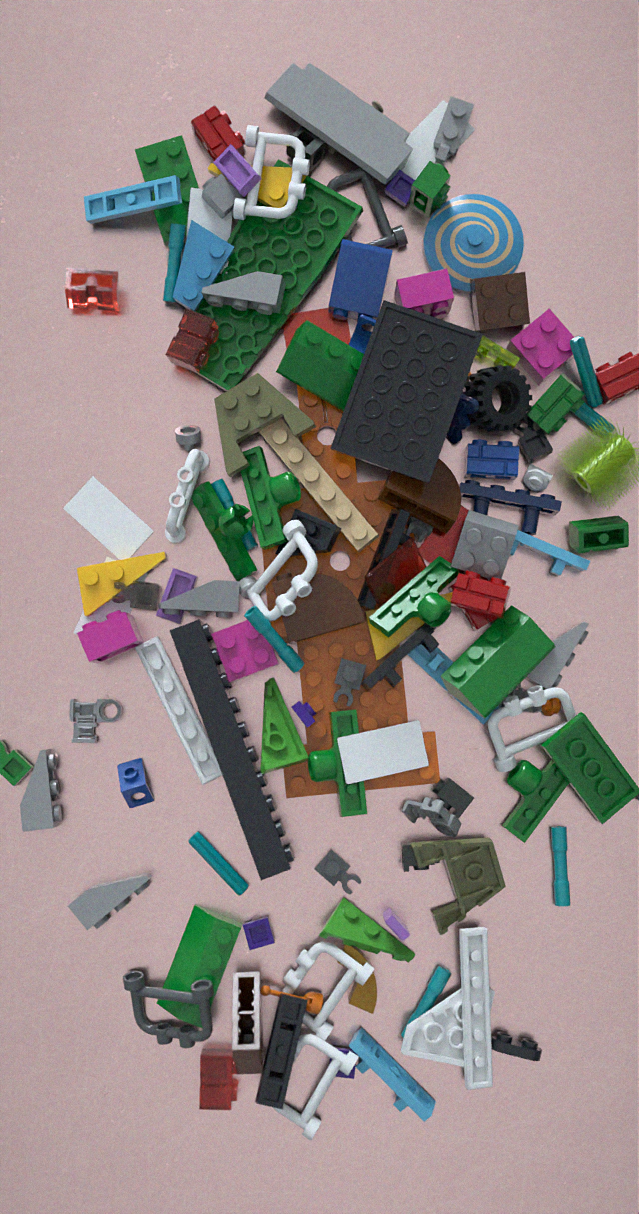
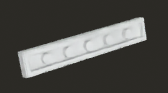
(179, 709)
(476, 1008)

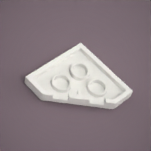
(439, 1032)

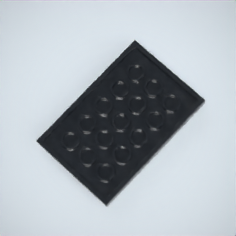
(406, 391)

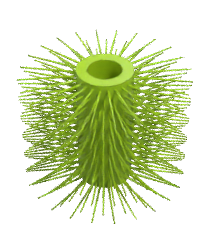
(603, 463)

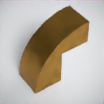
(366, 995)

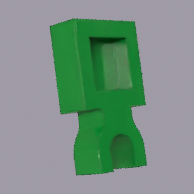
(13, 765)

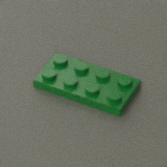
(166, 160)
(591, 768)

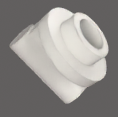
(536, 478)

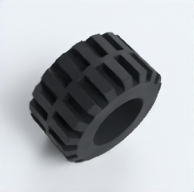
(513, 393)

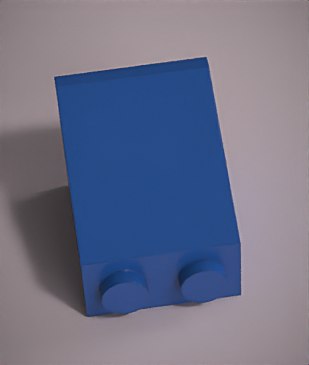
(359, 281)

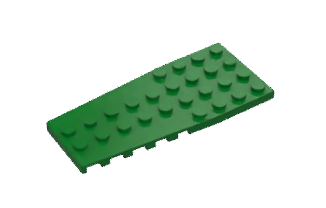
(289, 247)

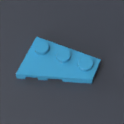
(200, 265)

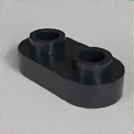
(526, 1049)

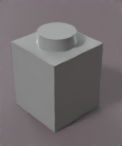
(220, 195)

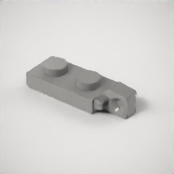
(452, 128)

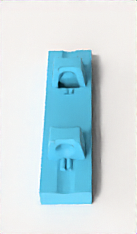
(132, 199)
(560, 556)
(430, 662)
(407, 1089)

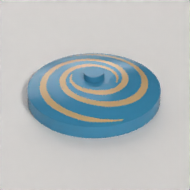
(473, 240)

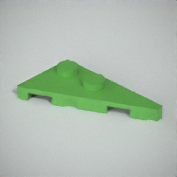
(279, 735)
(360, 931)

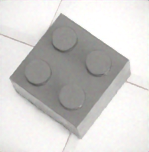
(484, 545)

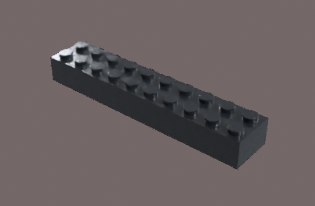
(232, 750)

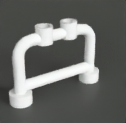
(296, 189)
(196, 462)
(251, 588)
(512, 707)
(306, 960)
(339, 1062)

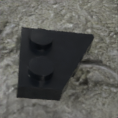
(319, 533)

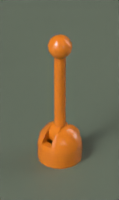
(314, 998)

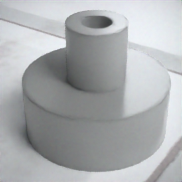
(188, 436)

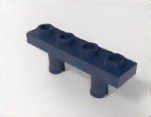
(520, 499)

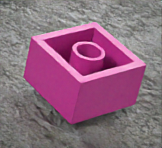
(426, 293)
(542, 347)
(109, 637)
(243, 651)

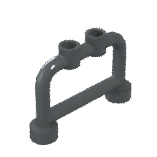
(391, 236)
(187, 1036)

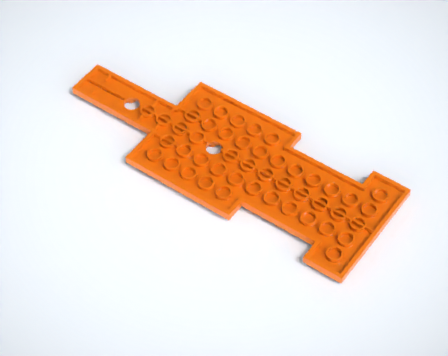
(322, 654)

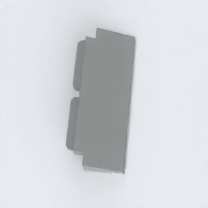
(342, 120)

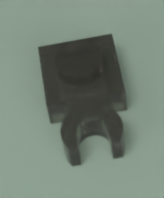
(141, 595)

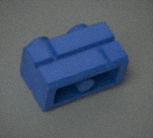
(491, 461)

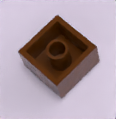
(500, 301)

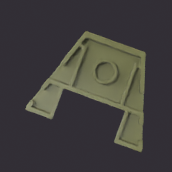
(248, 410)
(471, 870)

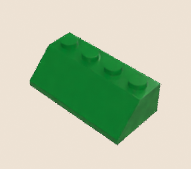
(321, 364)
(497, 662)
(200, 956)

